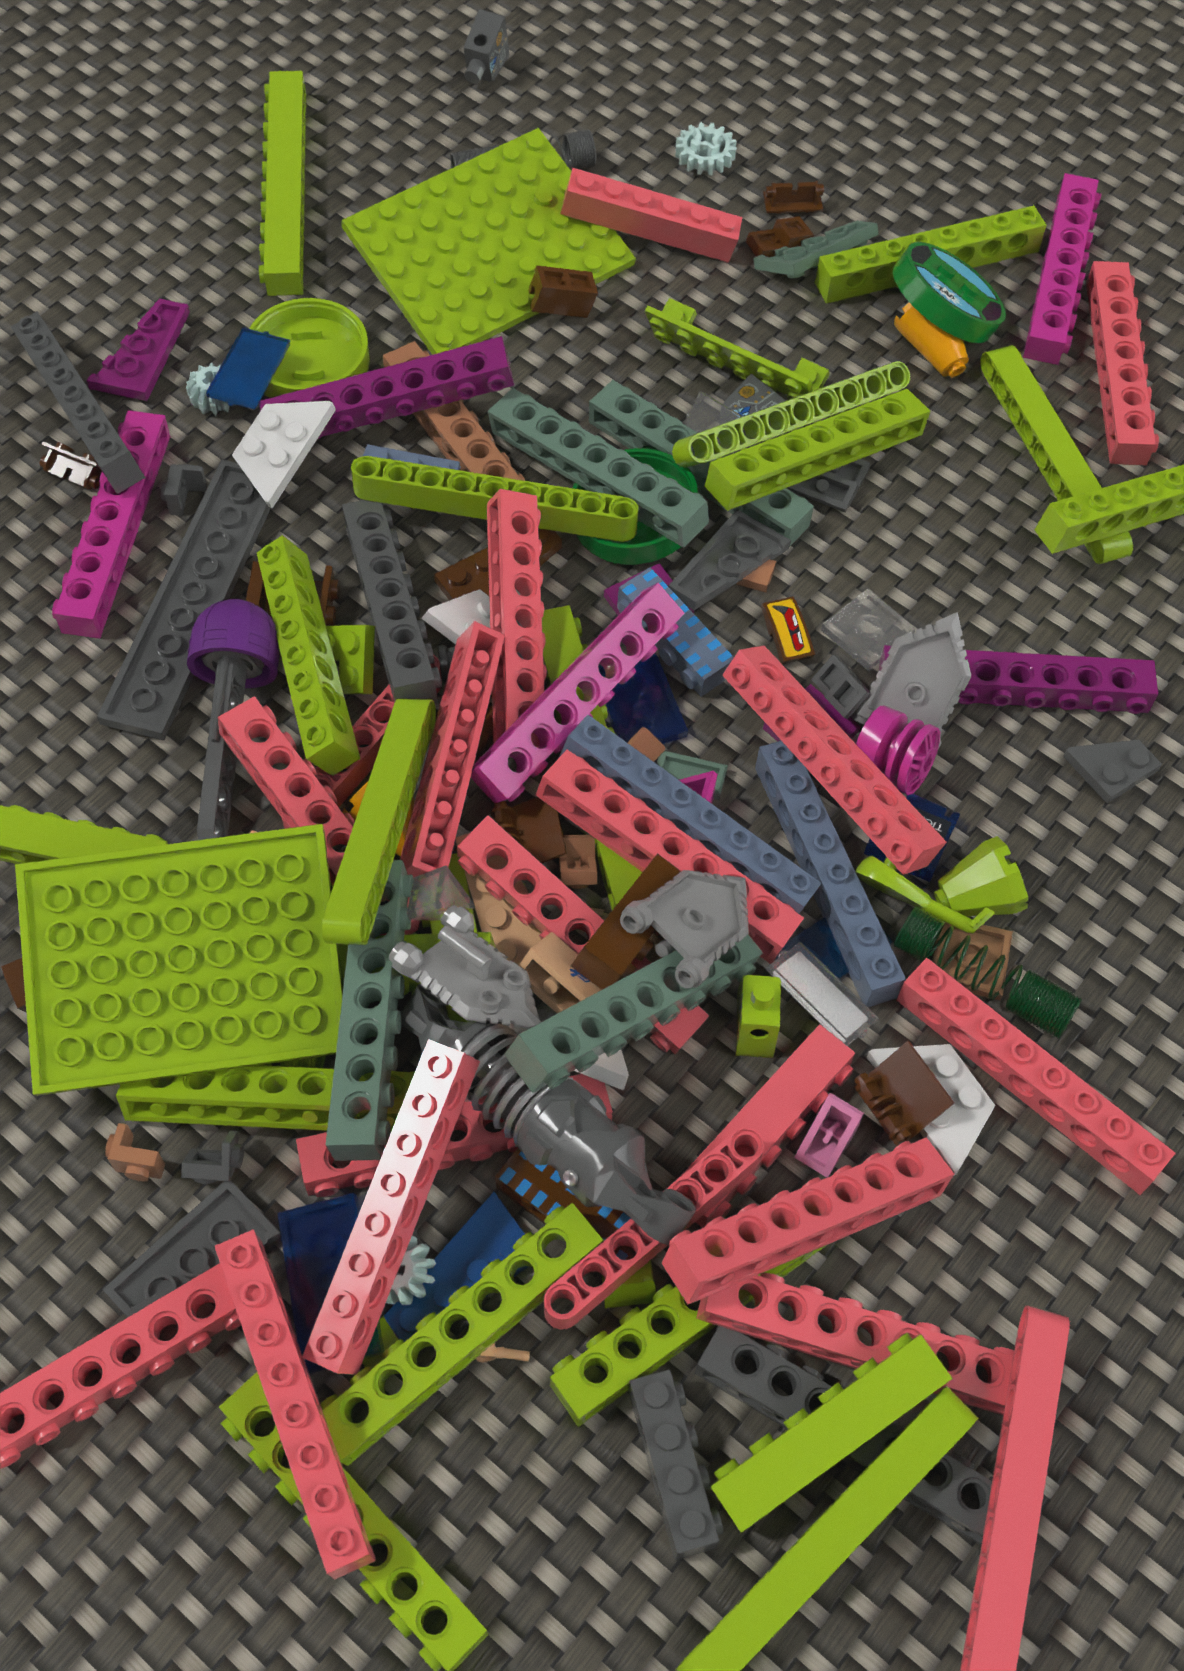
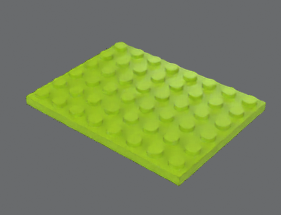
(470, 238)
(178, 959)

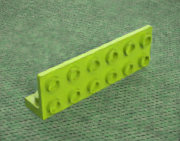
(675, 326)

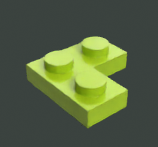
(355, 650)

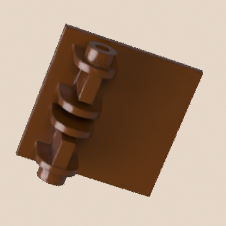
(533, 826)
(903, 1094)

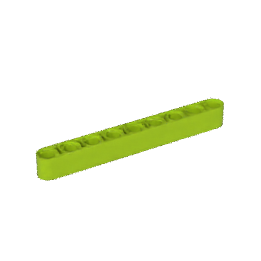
(831, 400)
(1047, 439)
(468, 493)
(379, 824)
(833, 1537)

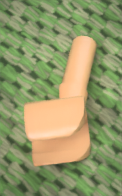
(501, 1352)

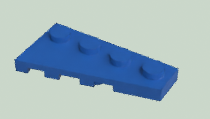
(479, 1242)

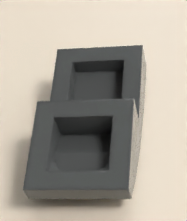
(840, 686)

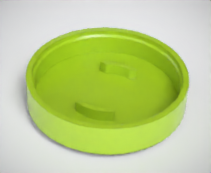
(324, 343)

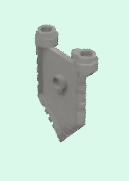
(922, 675)
(696, 916)
(469, 974)

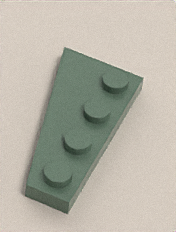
(798, 259)

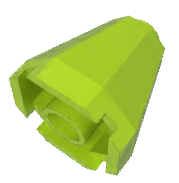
(984, 881)

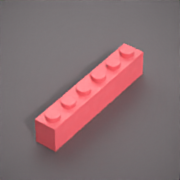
(651, 215)
(782, 1105)

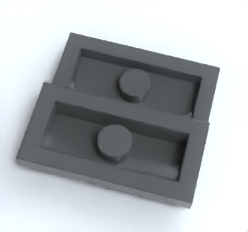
(835, 487)

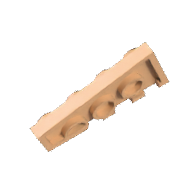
(496, 916)

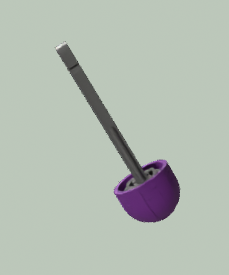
(235, 650)

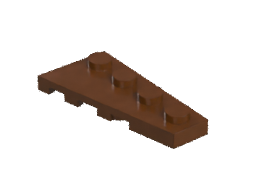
(473, 571)

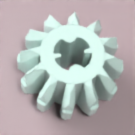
(198, 386)
(415, 1274)

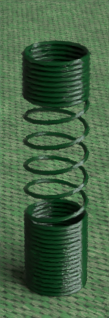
(1035, 997)

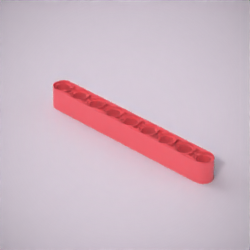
(1016, 1494)

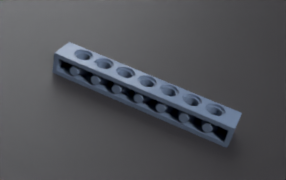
(691, 813)
(822, 855)

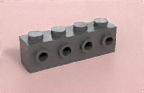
(673, 1466)

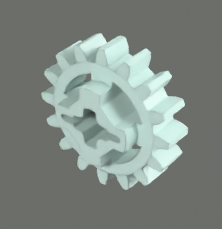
(705, 148)

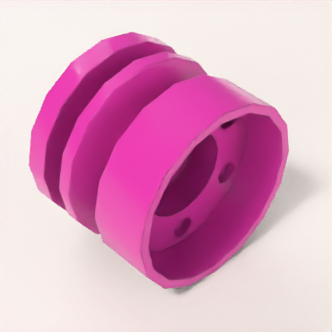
(898, 748)

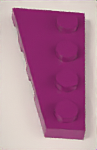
(142, 354)

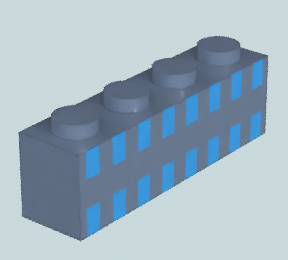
(691, 647)

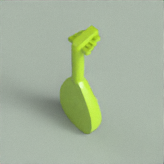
(886, 879)

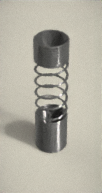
(576, 150)

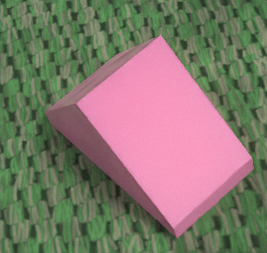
(829, 1135)

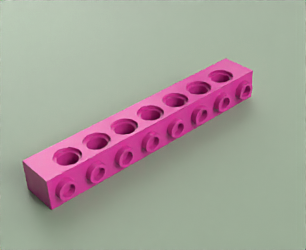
(1061, 270)
(110, 532)
(492, 768)

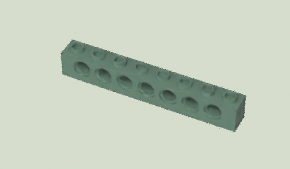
(643, 425)
(598, 465)
(617, 1013)
(366, 1137)

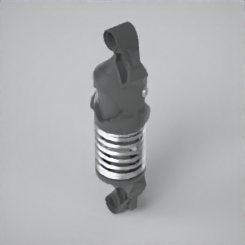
(556, 1126)

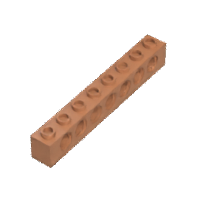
(457, 429)

